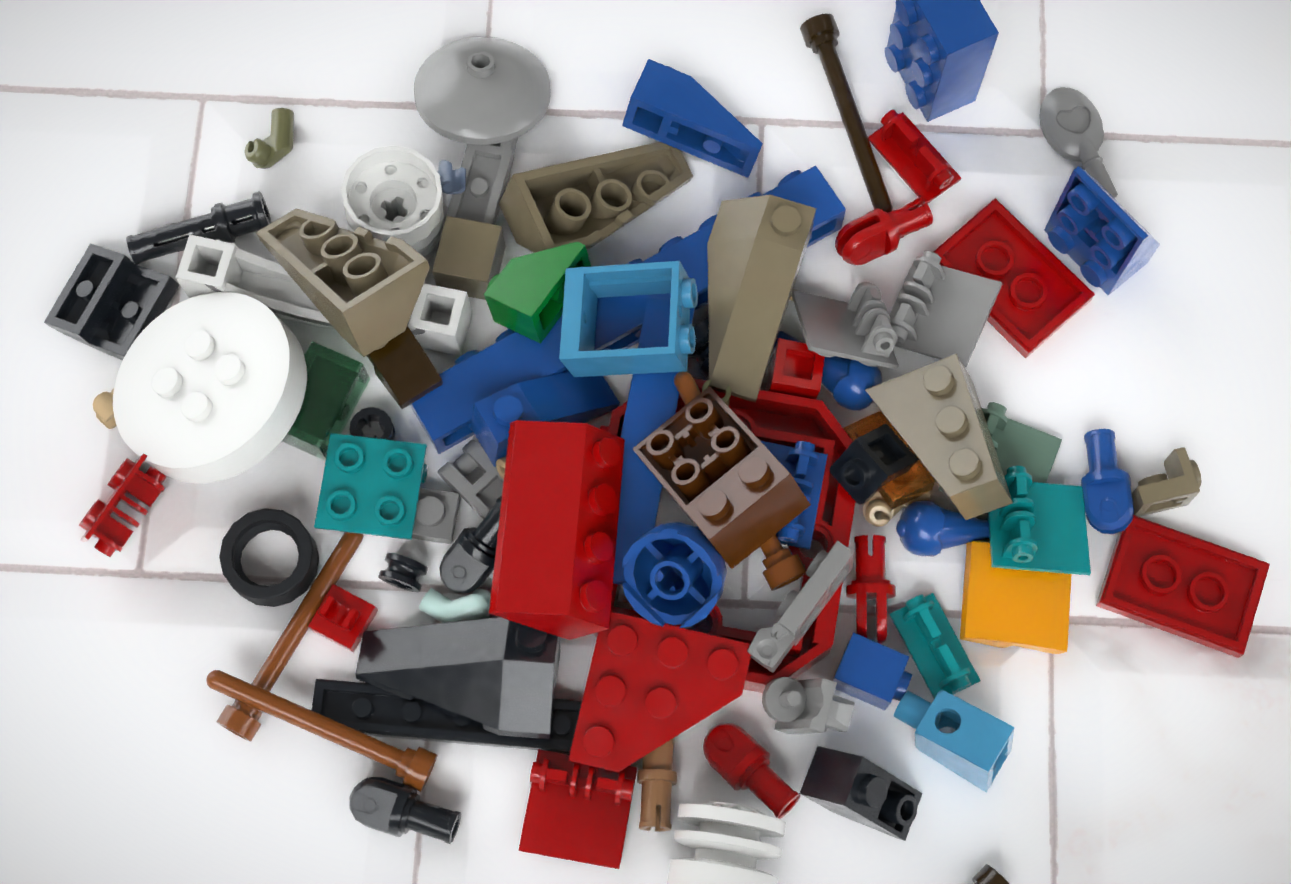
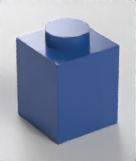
(872, 672)

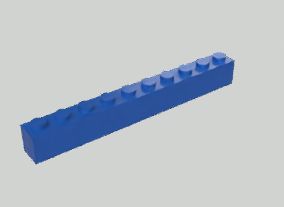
(515, 358)

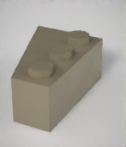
(947, 431)

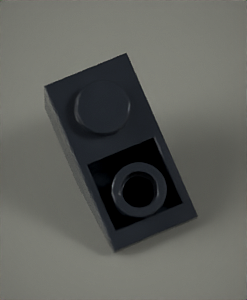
(861, 792)

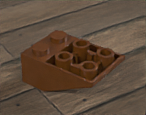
(722, 477)

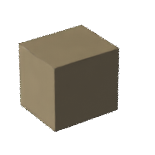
(468, 255)

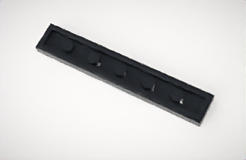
(392, 716)

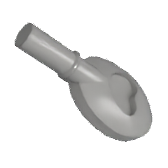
(1075, 131)

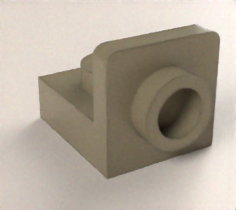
(1162, 493)

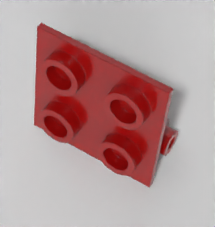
(128, 479)
(577, 811)

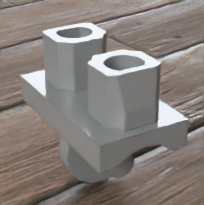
(806, 706)

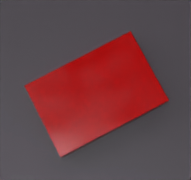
(1037, 287)
(1184, 585)

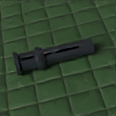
(222, 217)

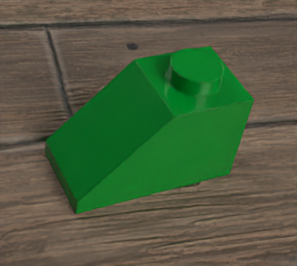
(531, 289)

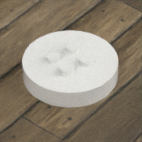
(210, 387)

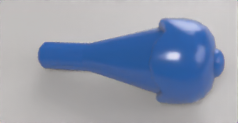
(846, 379)
(929, 528)

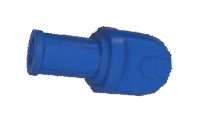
(1106, 486)

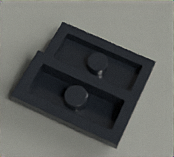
(110, 301)

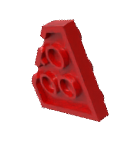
(652, 687)

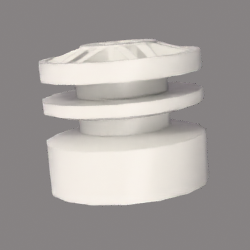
(396, 196)
(725, 844)

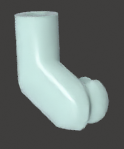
(466, 608)

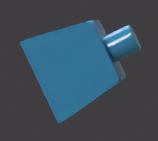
(973, 750)

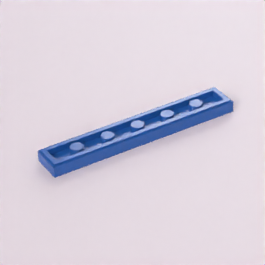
(649, 405)

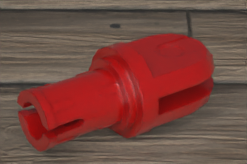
(880, 232)
(871, 585)
(746, 766)

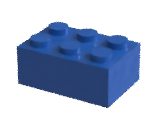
(940, 52)

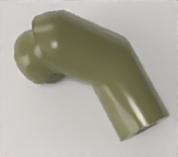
(277, 145)

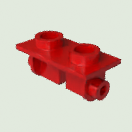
(913, 156)

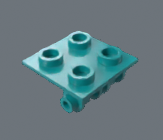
(371, 486)
(1040, 528)

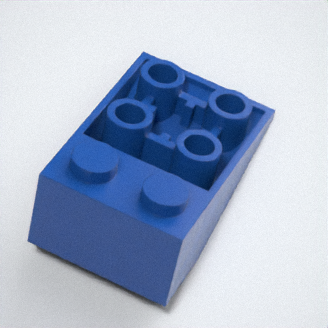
(1098, 233)

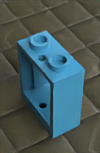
(579, 314)

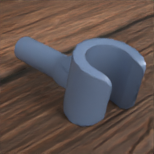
(451, 180)

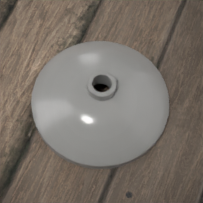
(482, 91)

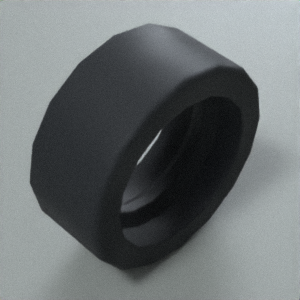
(247, 528)

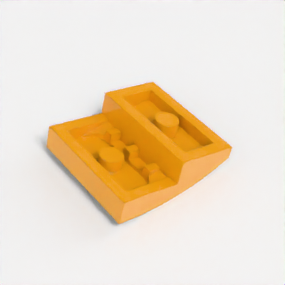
(1013, 605)

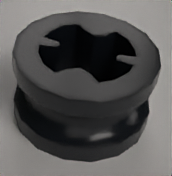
(368, 415)
(403, 572)

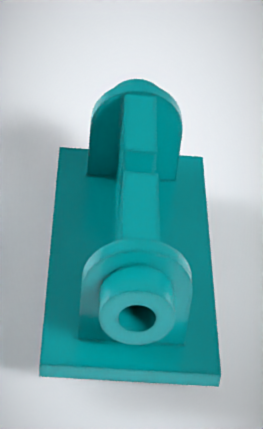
(934, 645)

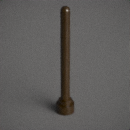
(821, 36)

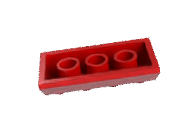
(558, 528)

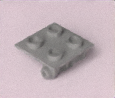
(942, 309)
(848, 329)

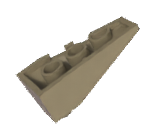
(750, 280)

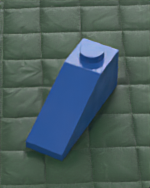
(687, 117)
(540, 399)

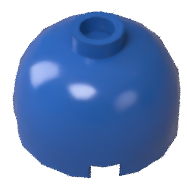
(673, 575)

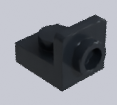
(872, 463)

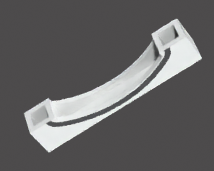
(211, 266)

